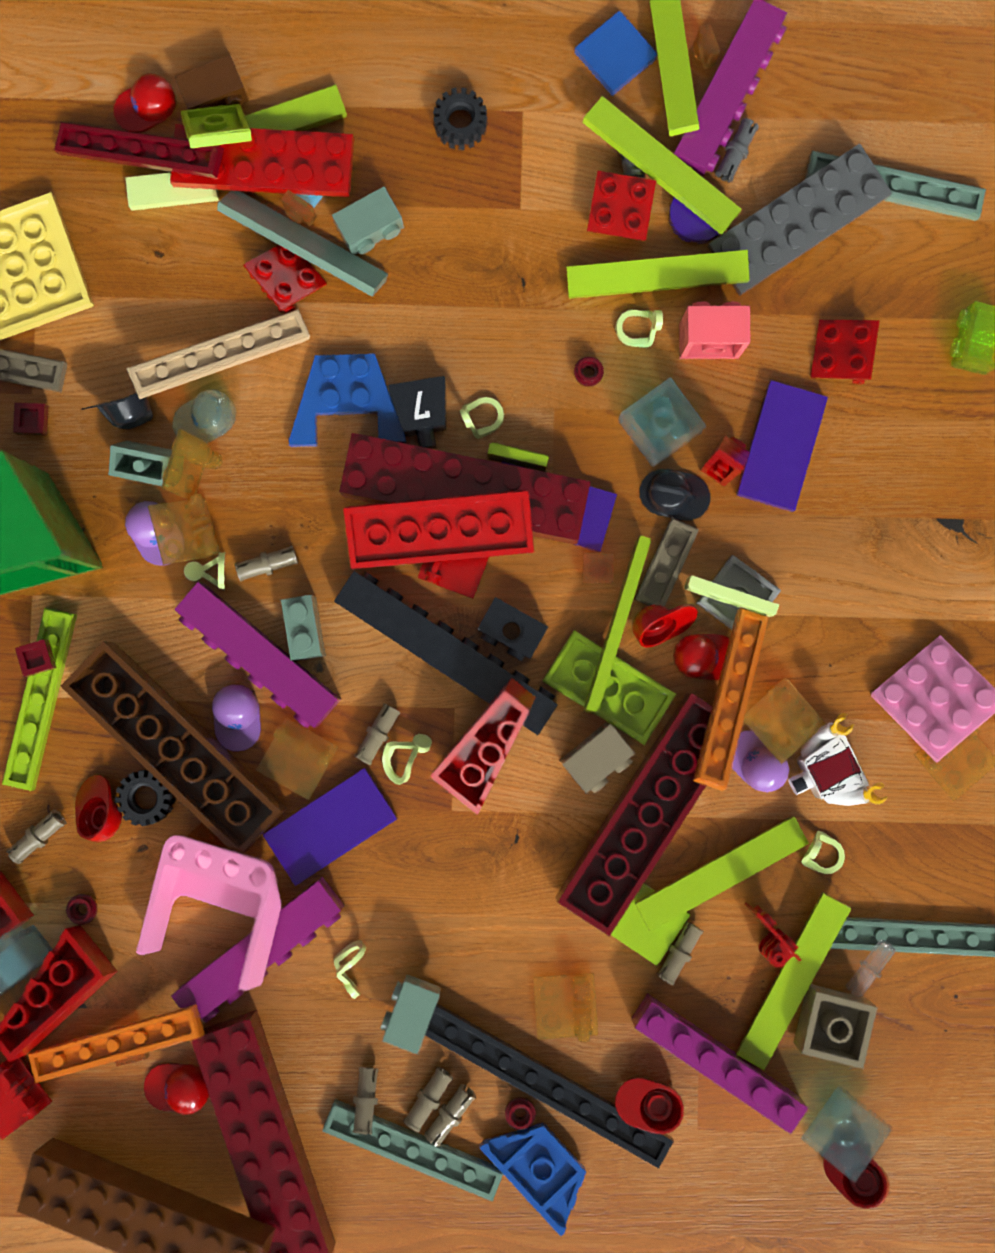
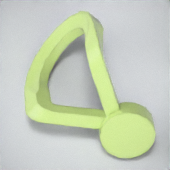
(655, 317)
(480, 433)
(195, 571)
(420, 743)
(815, 847)
(341, 975)

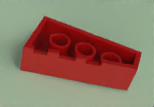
(480, 752)
(61, 985)

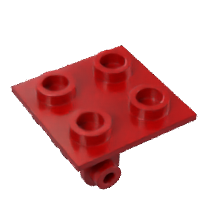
(621, 205)
(284, 277)
(845, 349)
(455, 575)
(776, 945)
(19, 1096)

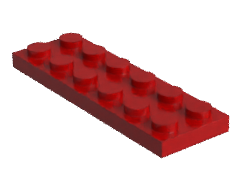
(280, 162)
(439, 529)

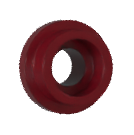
(595, 365)
(75, 915)
(525, 1121)

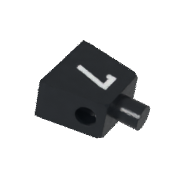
(421, 408)

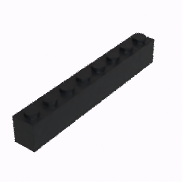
(437, 645)

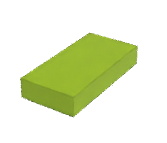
(518, 456)

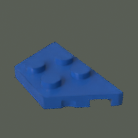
(539, 1170)

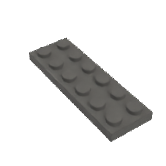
(805, 215)

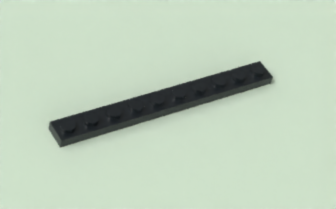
(544, 1084)

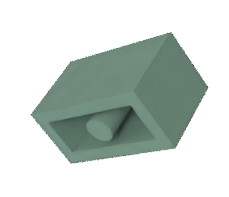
(368, 221)
(138, 462)
(303, 627)
(411, 1014)

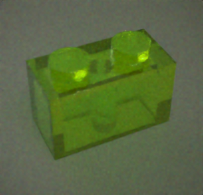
(975, 342)

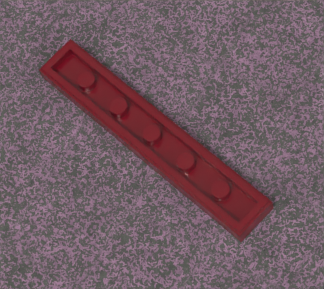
(137, 150)

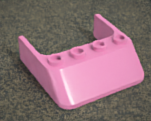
(220, 879)

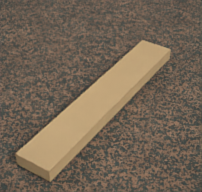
(218, 354)

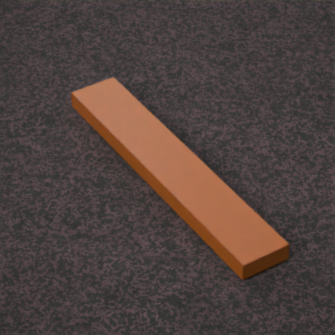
(731, 699)
(116, 1043)

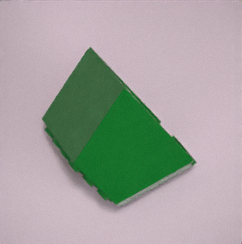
(37, 530)

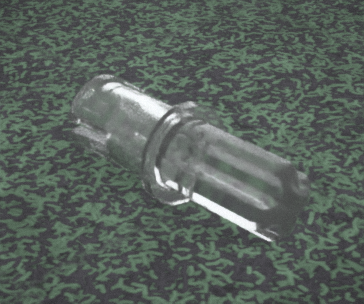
(870, 968)

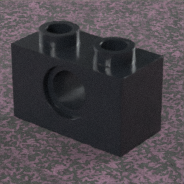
(501, 614)

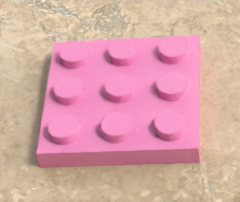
(937, 698)

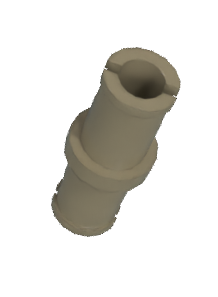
(266, 563)
(377, 734)
(36, 836)
(680, 953)
(428, 1099)
(365, 1100)
(450, 1115)

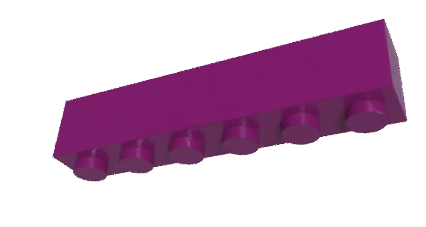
(730, 85)
(257, 655)
(295, 925)
(719, 1063)

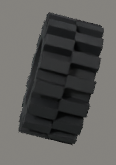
(455, 102)
(132, 810)

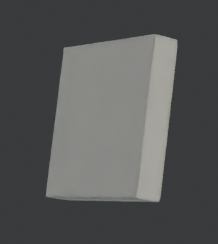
(742, 578)

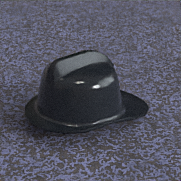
(126, 412)
(675, 494)

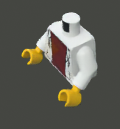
(832, 768)

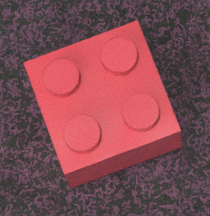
(714, 331)

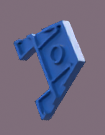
(345, 387)

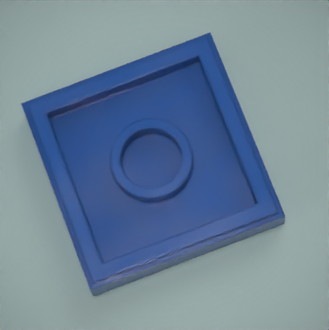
(616, 53)

